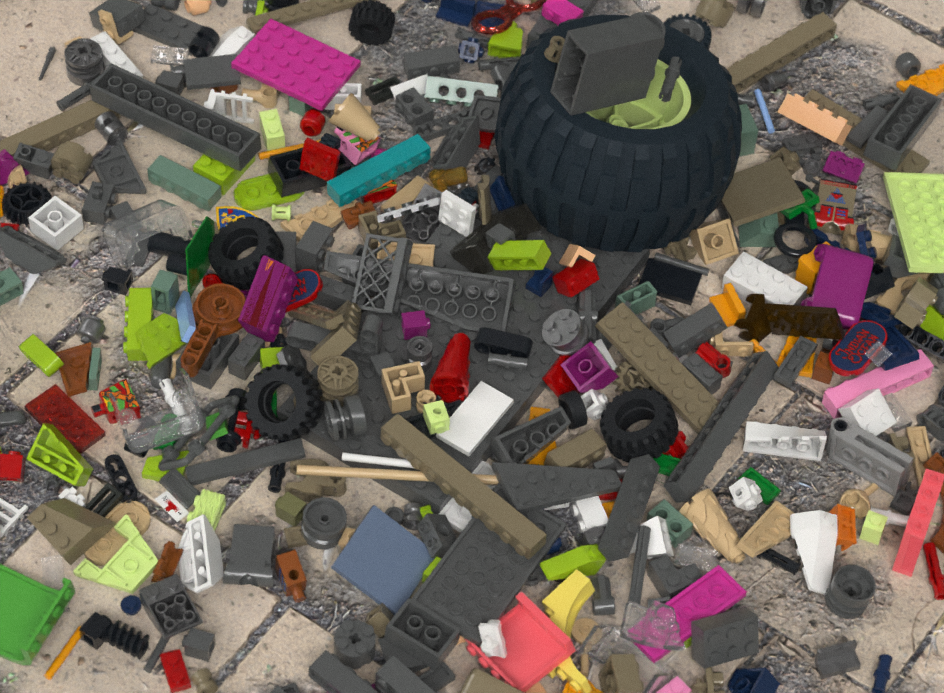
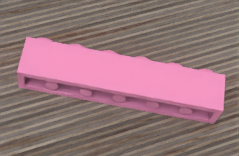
(887, 381)

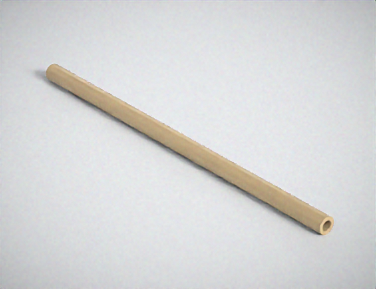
(377, 473)

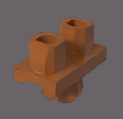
(351, 214)

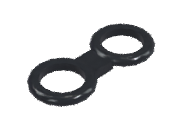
(796, 224)

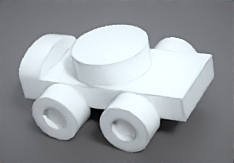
(70, 495)

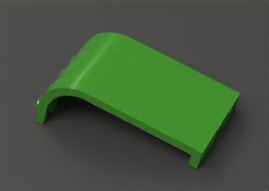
(28, 614)

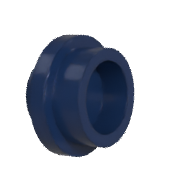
(131, 605)

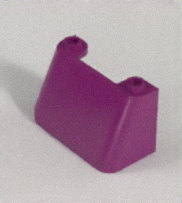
(841, 282)

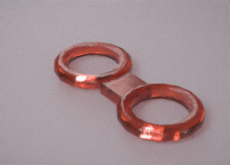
(507, 12)

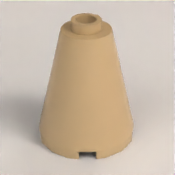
(355, 119)

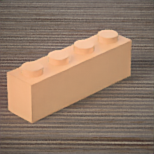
(816, 120)

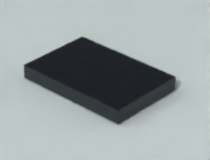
(671, 281)

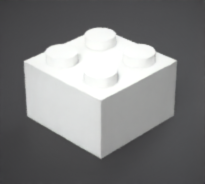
(56, 223)
(869, 412)

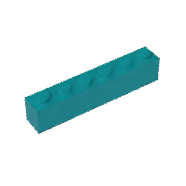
(378, 170)

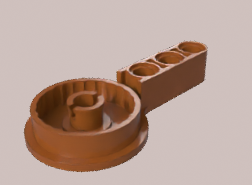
(212, 322)

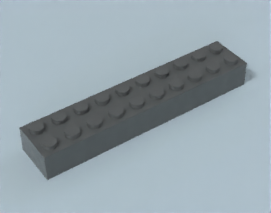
(176, 117)

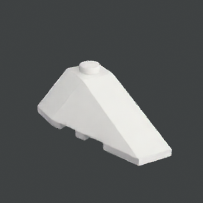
(233, 41)
(816, 543)

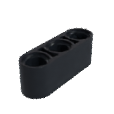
(502, 342)

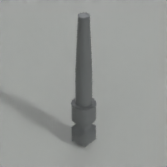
(49, 57)

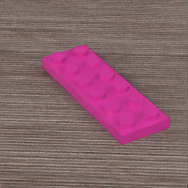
(705, 597)

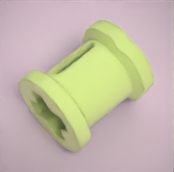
(286, 212)

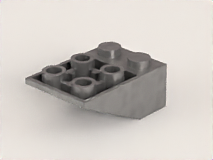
(423, 223)
(169, 606)

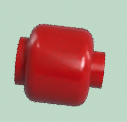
(312, 123)

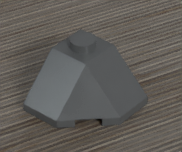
(895, 259)

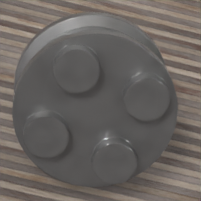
(565, 332)

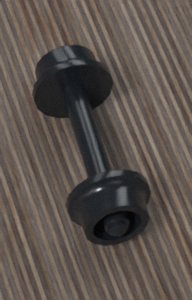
(230, 441)

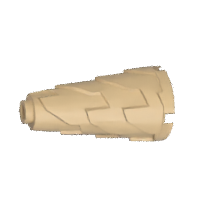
(879, 240)
(713, 525)

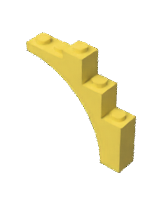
(562, 609)

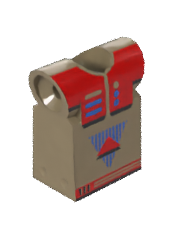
(835, 206)

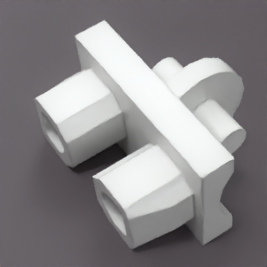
(492, 639)

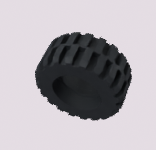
(234, 240)
(260, 402)
(634, 407)

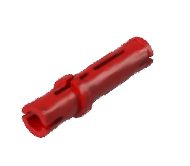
(936, 577)

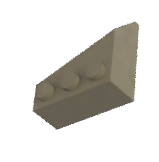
(69, 527)

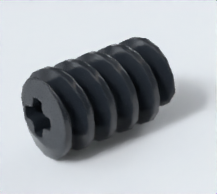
(126, 640)

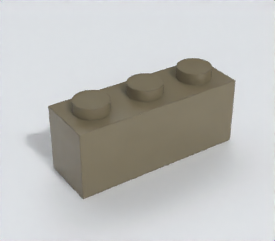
(578, 451)

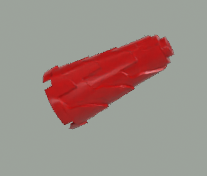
(452, 372)

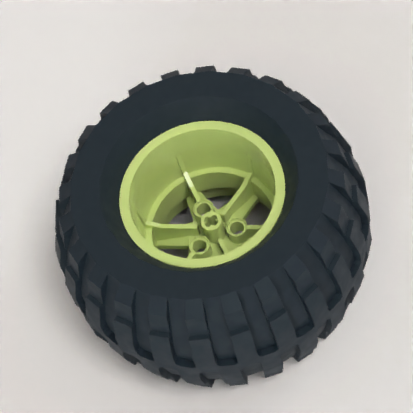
(627, 170)

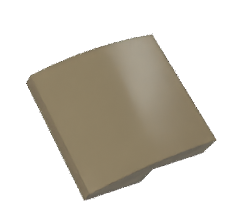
(484, 199)

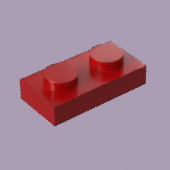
(175, 671)

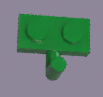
(810, 200)

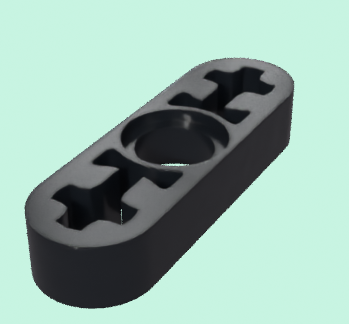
(122, 471)

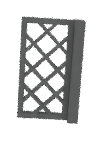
(397, 278)

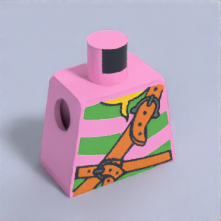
(354, 147)

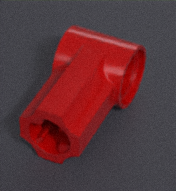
(714, 358)

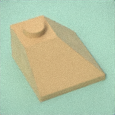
(714, 240)

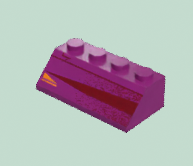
(268, 299)

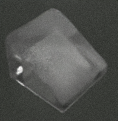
(878, 353)

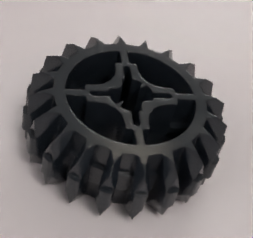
(26, 199)

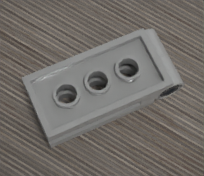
(868, 456)

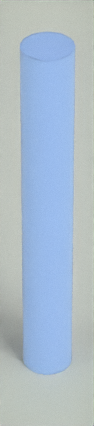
(764, 111)

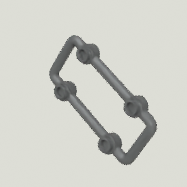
(170, 454)

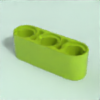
(41, 355)

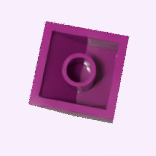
(589, 369)

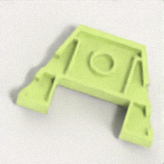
(127, 567)

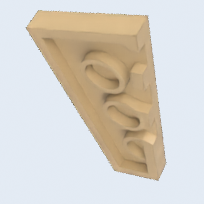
(327, 215)
(767, 531)

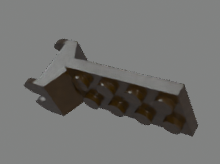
(788, 321)

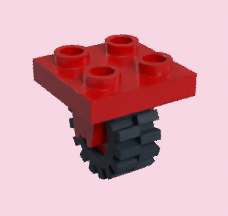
(321, 157)

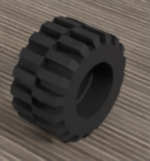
(371, 22)

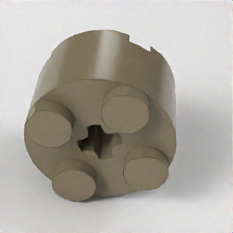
(716, 11)
(71, 162)

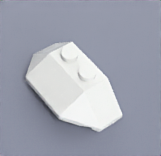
(202, 558)

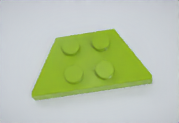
(160, 339)

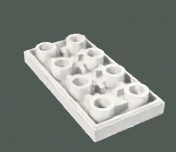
(475, 418)

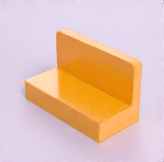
(729, 305)

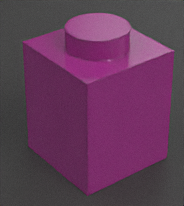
(414, 324)

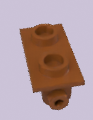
(168, 562)

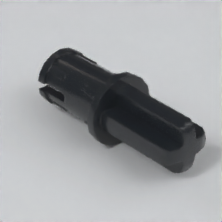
(484, 165)

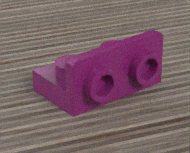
(844, 167)

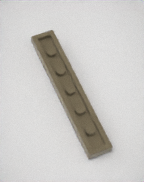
(318, 316)

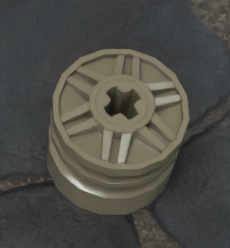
(337, 378)

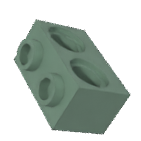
(674, 521)

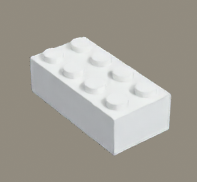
(756, 277)

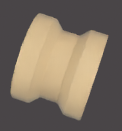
(424, 396)

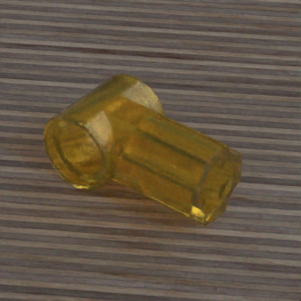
(442, 179)

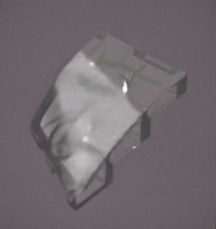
(651, 626)

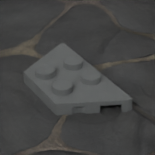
(118, 170)

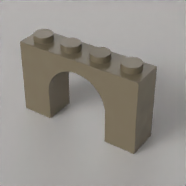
(340, 338)

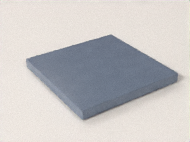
(383, 560)

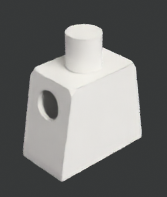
(659, 539)

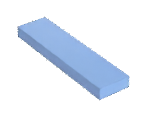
(185, 317)

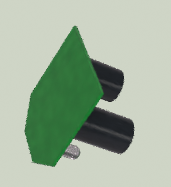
(187, 256)

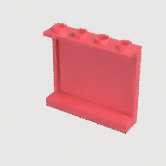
(918, 522)
(532, 646)

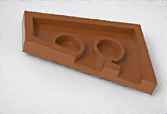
(76, 368)

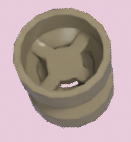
(204, 682)

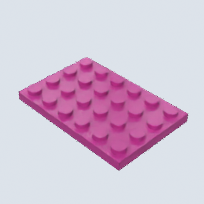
(296, 64)

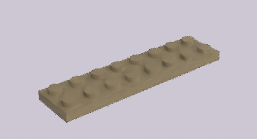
(911, 164)
(658, 366)

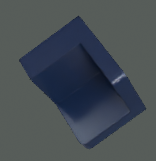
(540, 281)

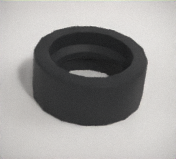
(574, 409)

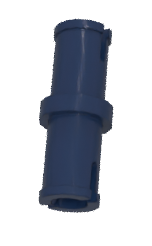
(882, 673)

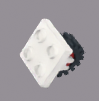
(459, 210)

